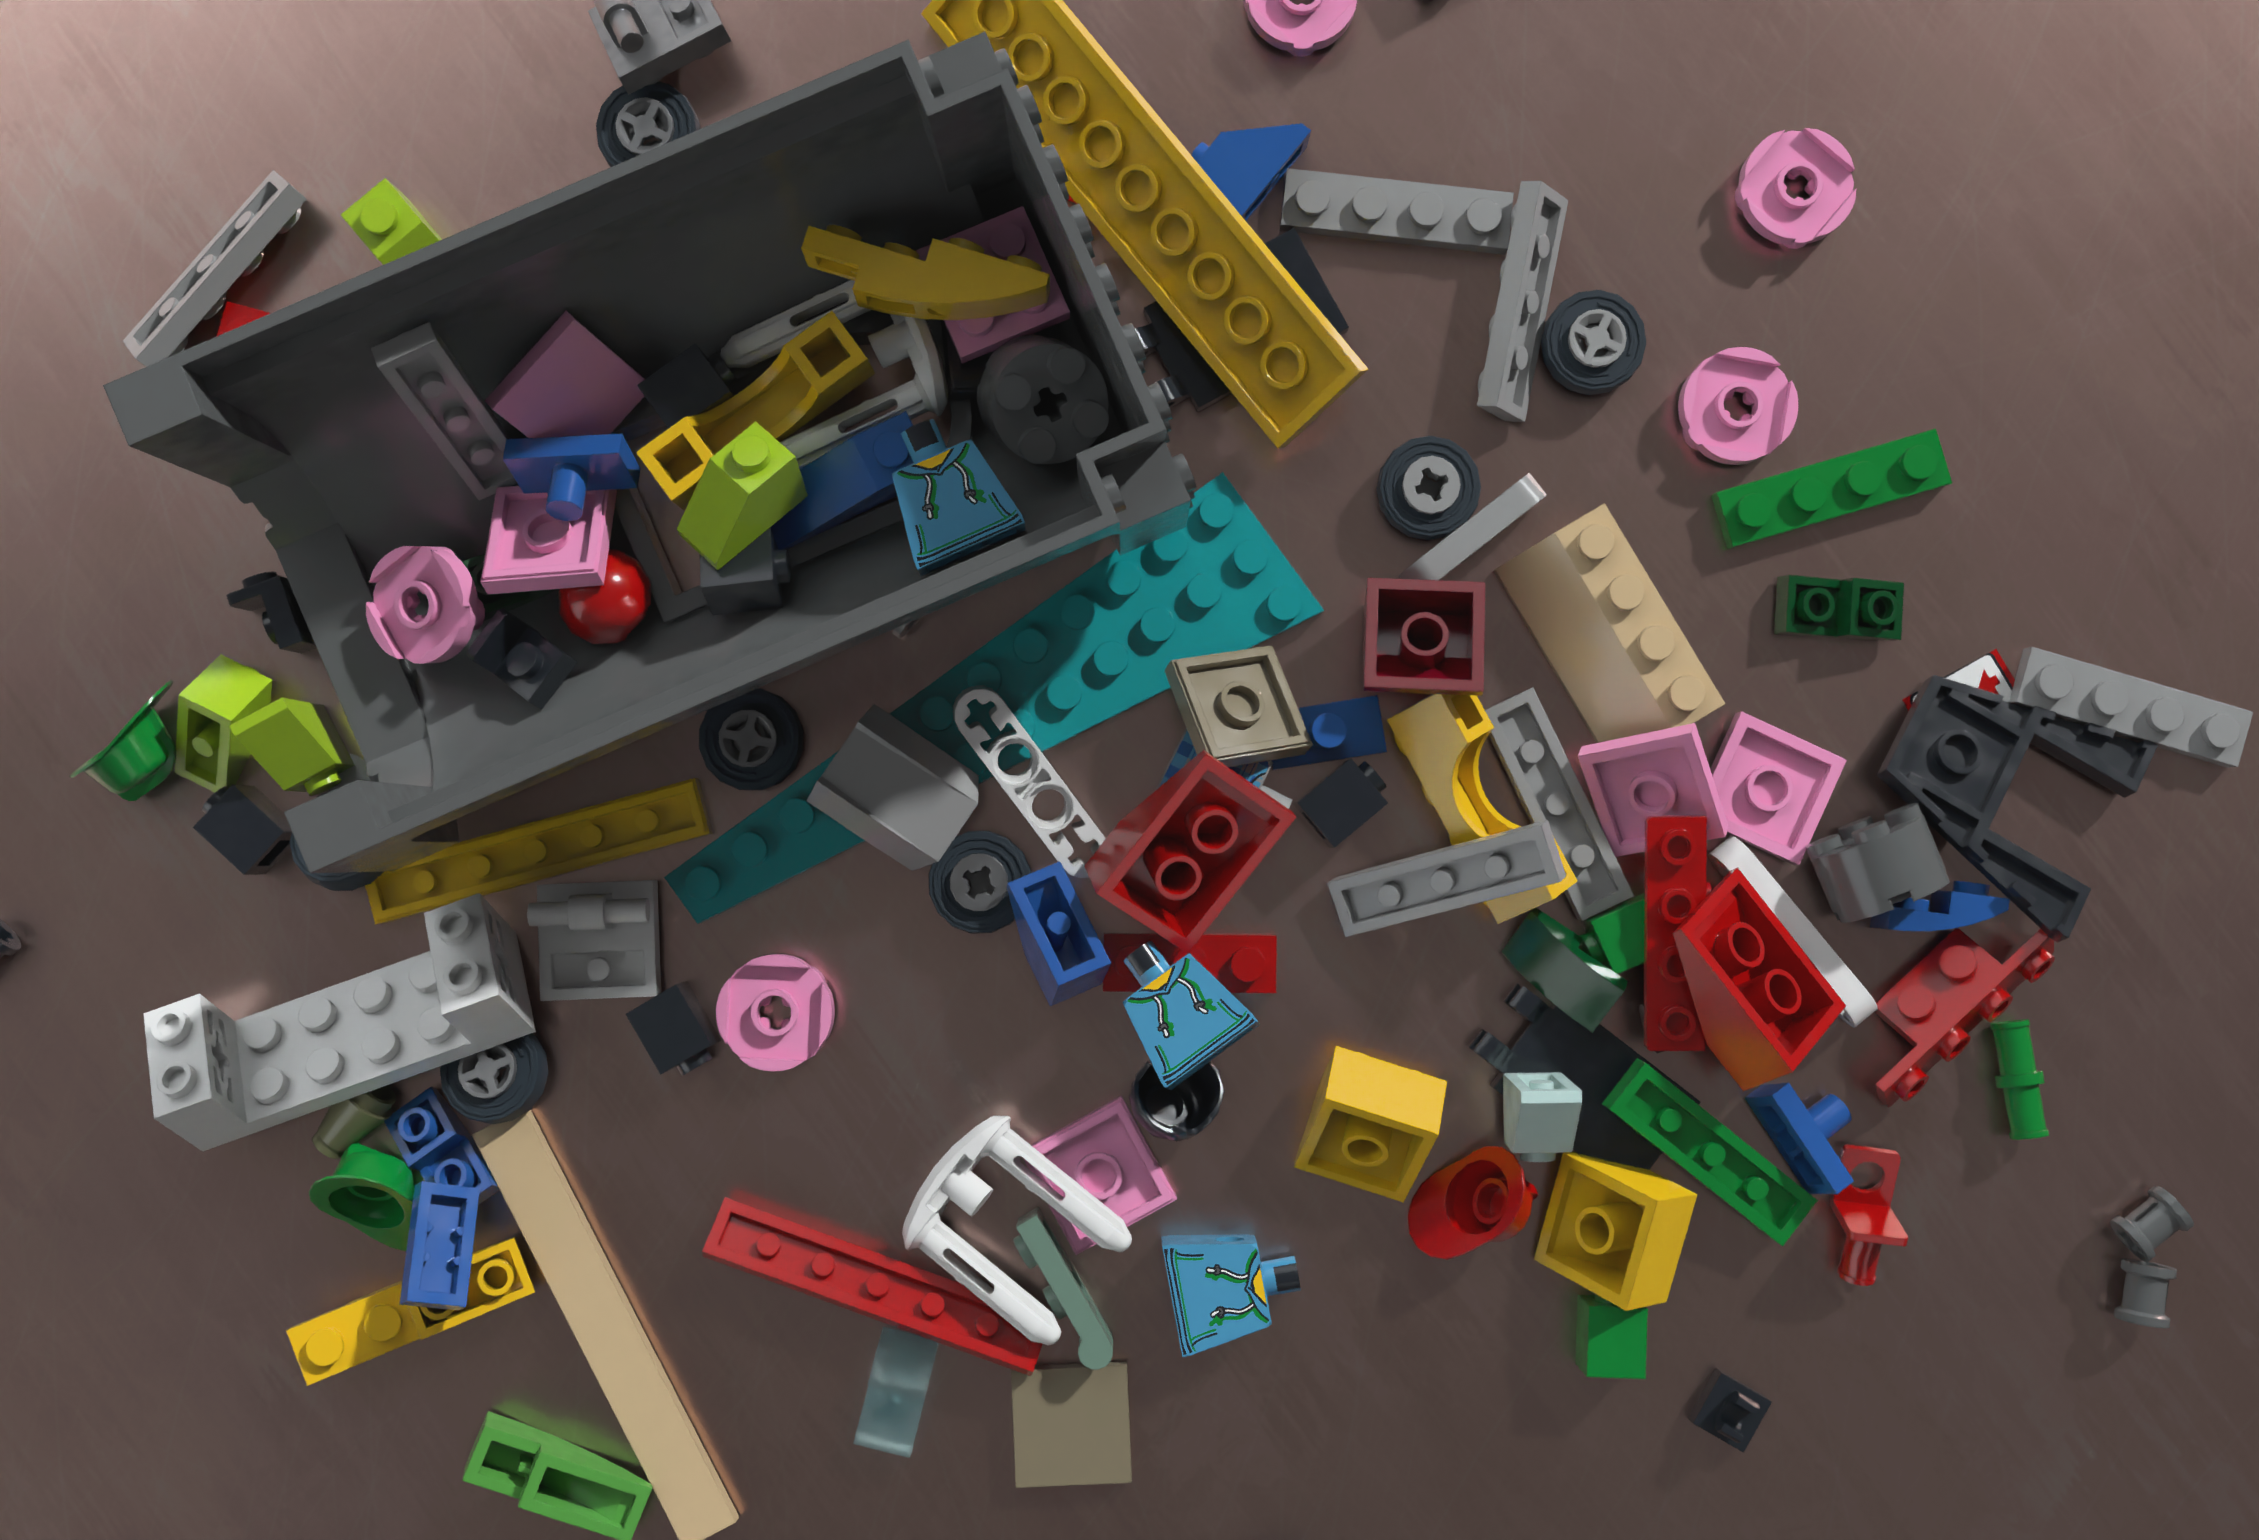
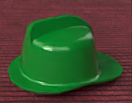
(137, 756)
(370, 1194)

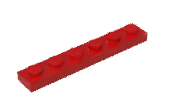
(866, 1284)

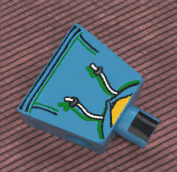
(950, 500)
(1182, 1014)
(1222, 1287)

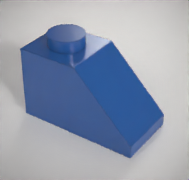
(1251, 162)
(1057, 934)

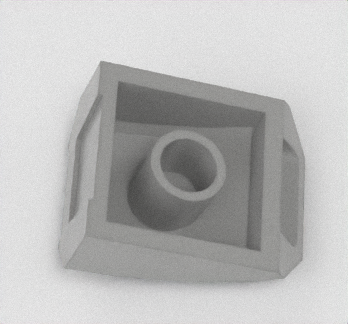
(897, 790)

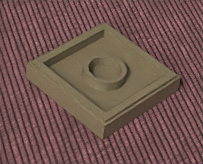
(1238, 706)
(1071, 1425)

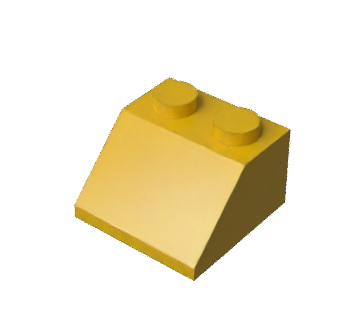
(1371, 1124)
(1615, 1230)

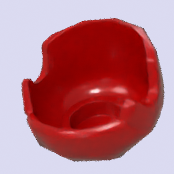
(612, 609)

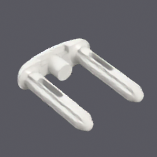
(892, 344)
(955, 1181)

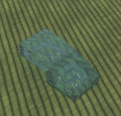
(896, 1392)

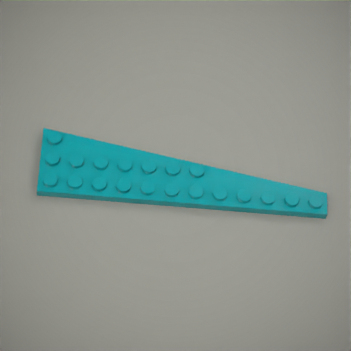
(1057, 669)

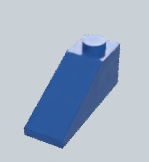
(847, 481)

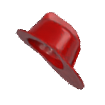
(1471, 1204)

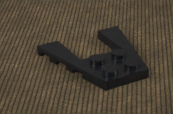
(1959, 762)

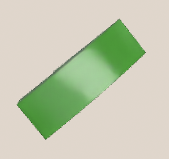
(556, 1478)

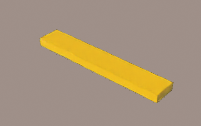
(543, 850)

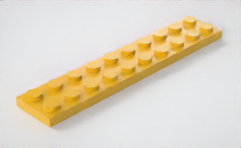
(1166, 216)

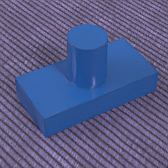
(570, 467)
(1340, 732)
(1804, 1134)
(440, 1246)

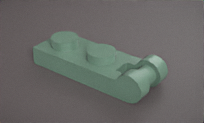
(1065, 1290)

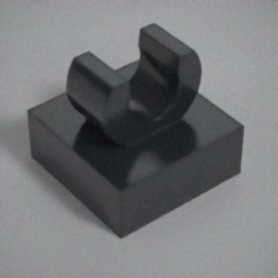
(1729, 1410)

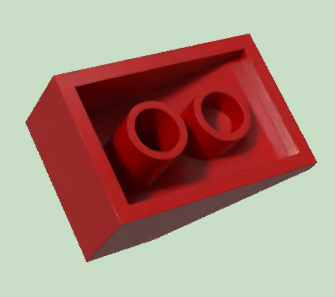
(1187, 849)
(1752, 984)

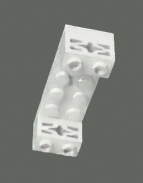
(245, 1075)

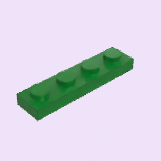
(1831, 489)
(1709, 1151)

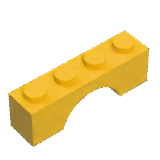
(798, 386)
(1444, 747)

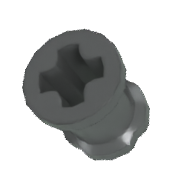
(2151, 1223)
(2145, 1293)

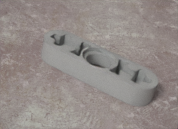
(1477, 531)

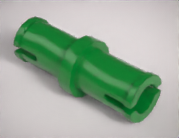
(2019, 1079)

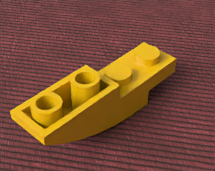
(949, 285)
(379, 1324)

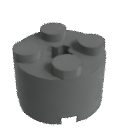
(1073, 412)
(1878, 864)

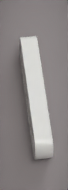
(1026, 785)
(1858, 1001)

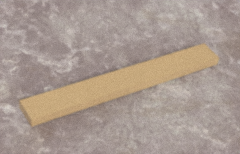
(606, 1328)

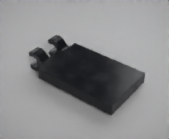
(1188, 370)
(1588, 1060)

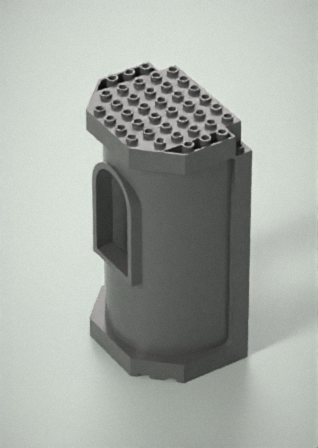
(650, 263)

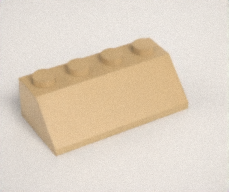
(1607, 631)

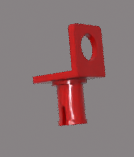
(1867, 1215)

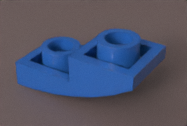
(1961, 907)
(439, 1144)

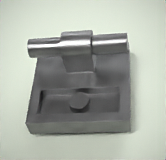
(656, 36)

